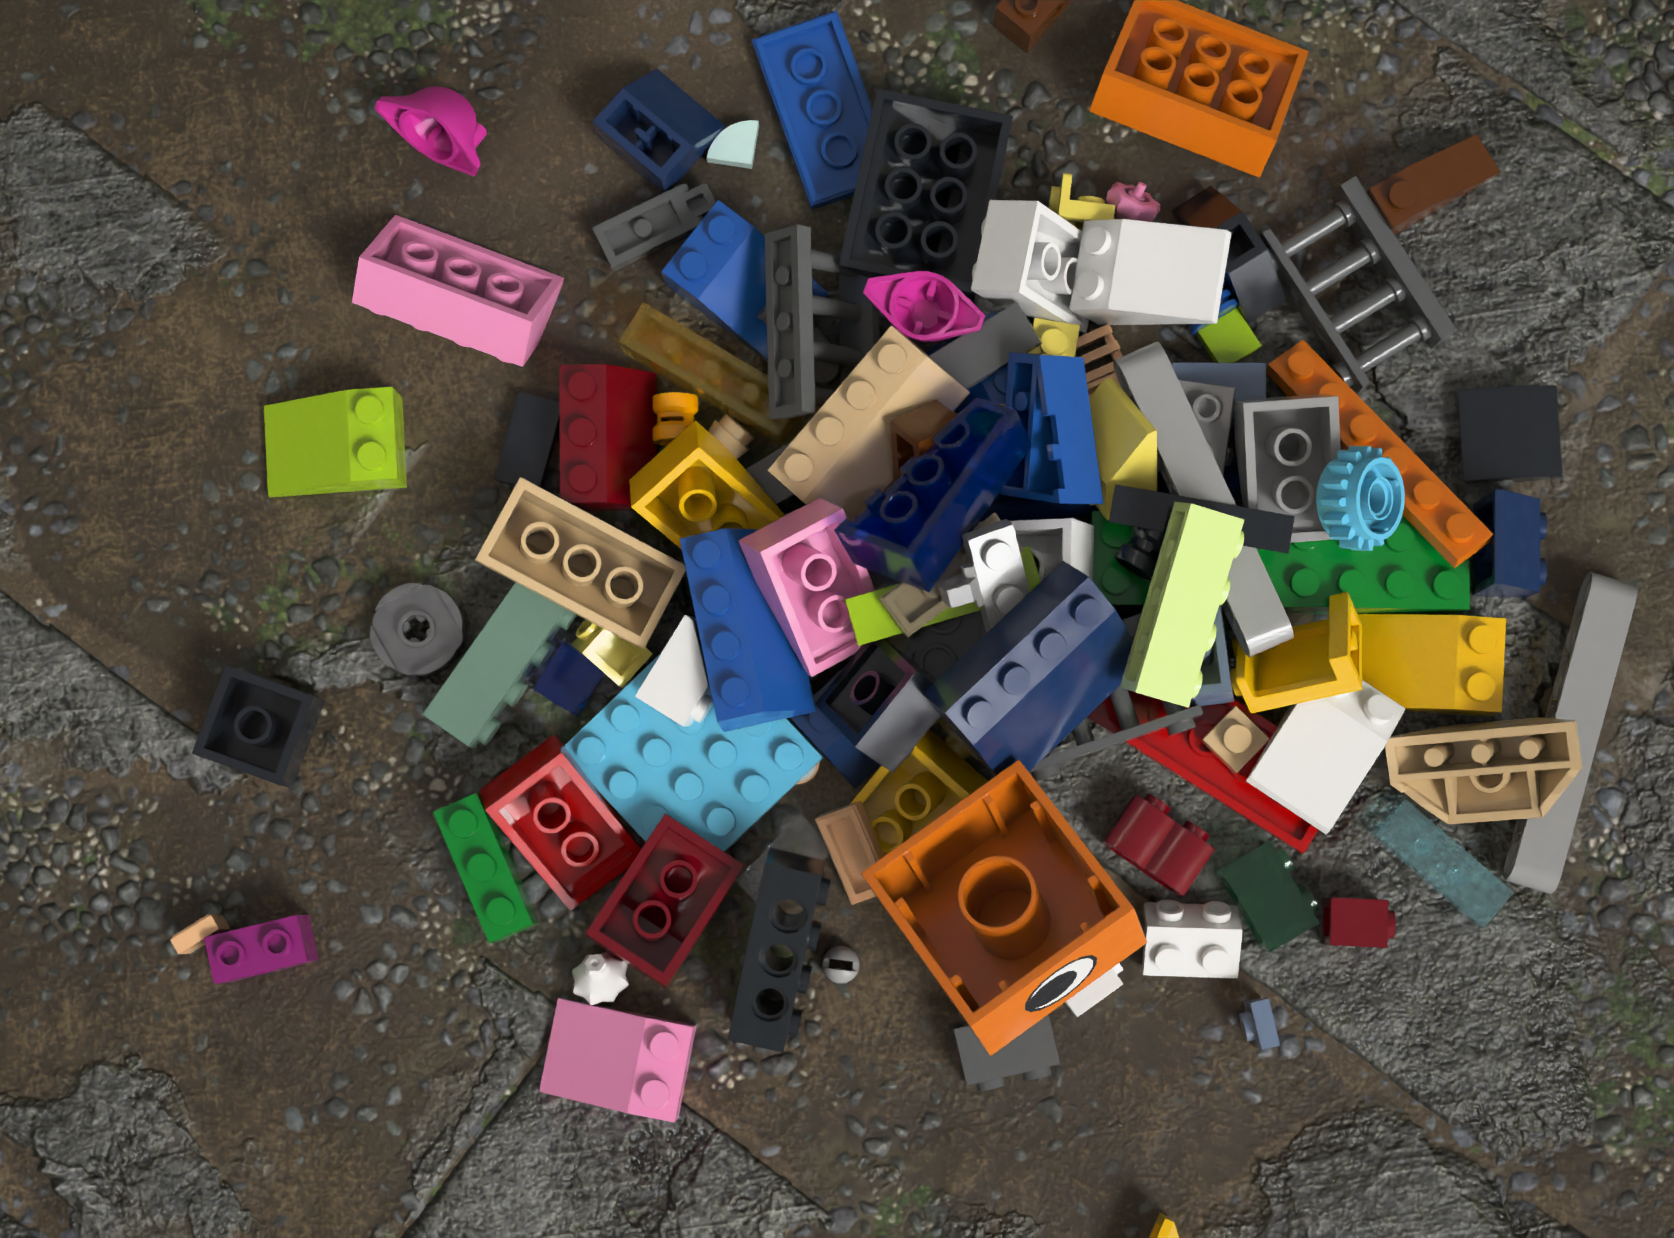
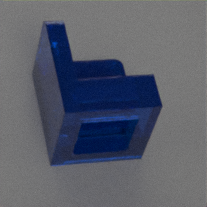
(569, 679)

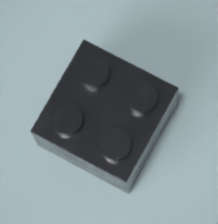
(258, 726)

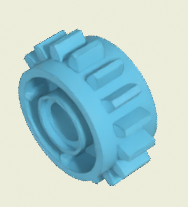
(1360, 498)

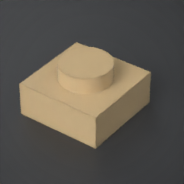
(1235, 739)

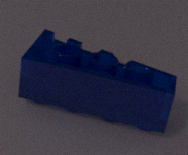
(943, 494)

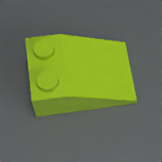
(336, 443)

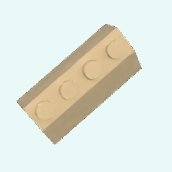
(847, 443)
(581, 563)

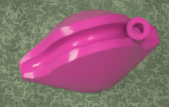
(437, 125)
(924, 305)

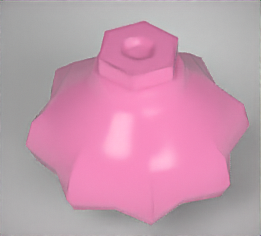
(1132, 202)

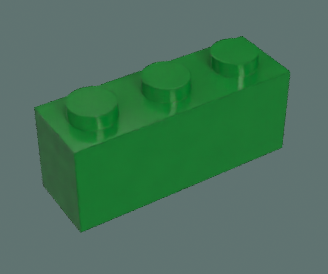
(486, 868)

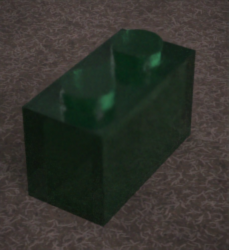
(1268, 895)

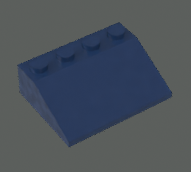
(1035, 672)

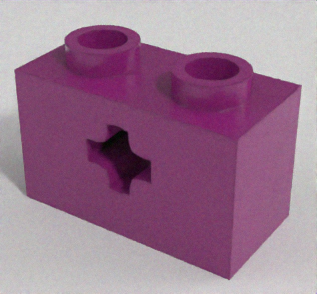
(261, 949)

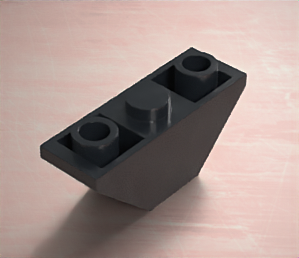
(1249, 266)

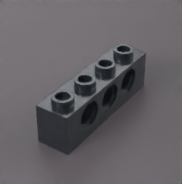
(754, 1017)

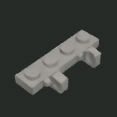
(992, 575)

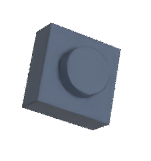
(1259, 1023)

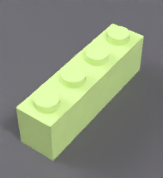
(1183, 604)

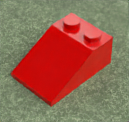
(560, 822)

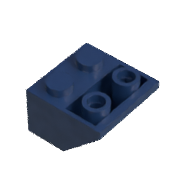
(657, 129)

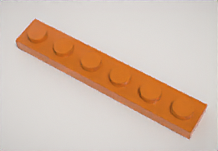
(1428, 501)

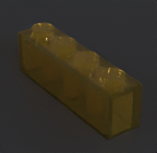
(703, 370)

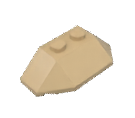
(1486, 768)

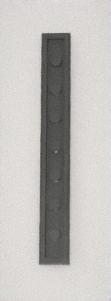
(965, 359)

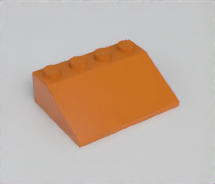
(1200, 83)

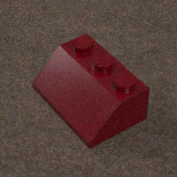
(604, 433)

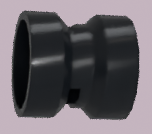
(1141, 552)

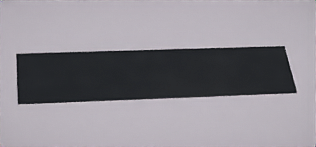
(1153, 510)

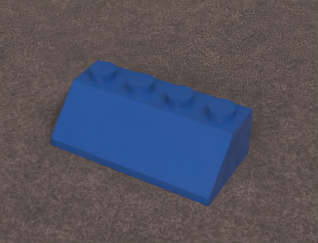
(744, 649)

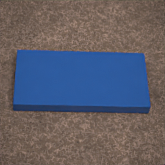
(818, 104)

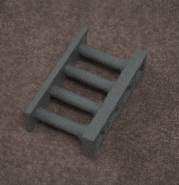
(1401, 284)
(790, 321)
(1176, 721)

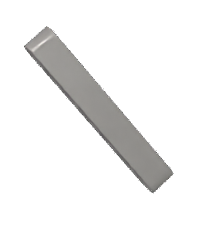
(1193, 472)
(1582, 695)

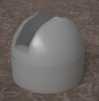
(840, 975)

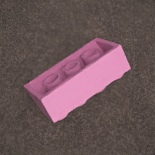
(456, 290)

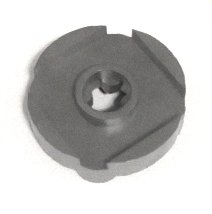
(392, 623)

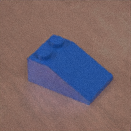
(725, 275)

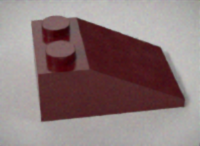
(664, 901)

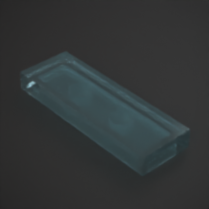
(1443, 863)

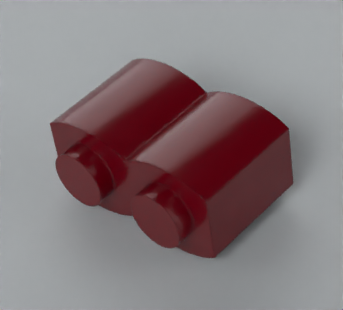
(1158, 844)

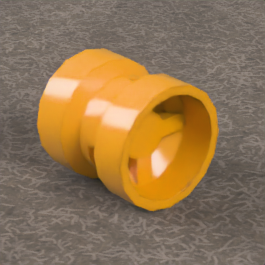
(674, 414)

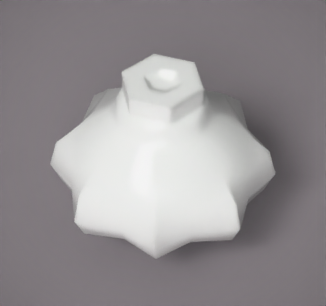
(600, 978)

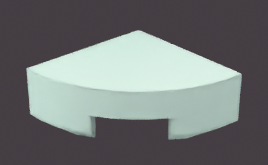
(735, 145)

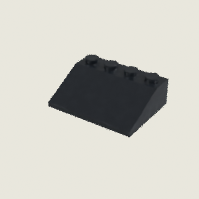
(924, 188)

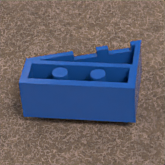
(1057, 417)

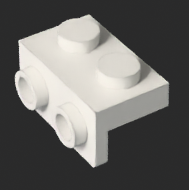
(1191, 939)

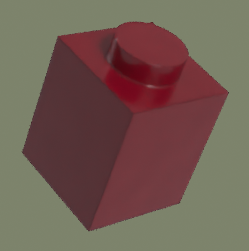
(1357, 922)

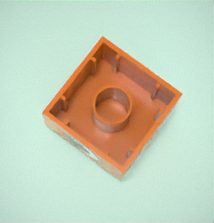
(1006, 907)

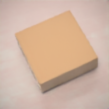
(193, 936)

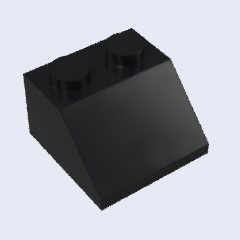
(880, 703)

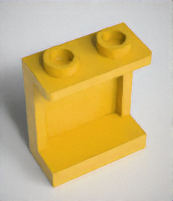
(1313, 665)

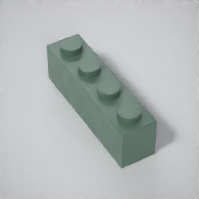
(497, 664)

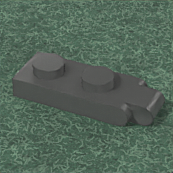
(653, 224)

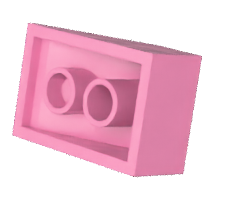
(806, 582)
(618, 1059)

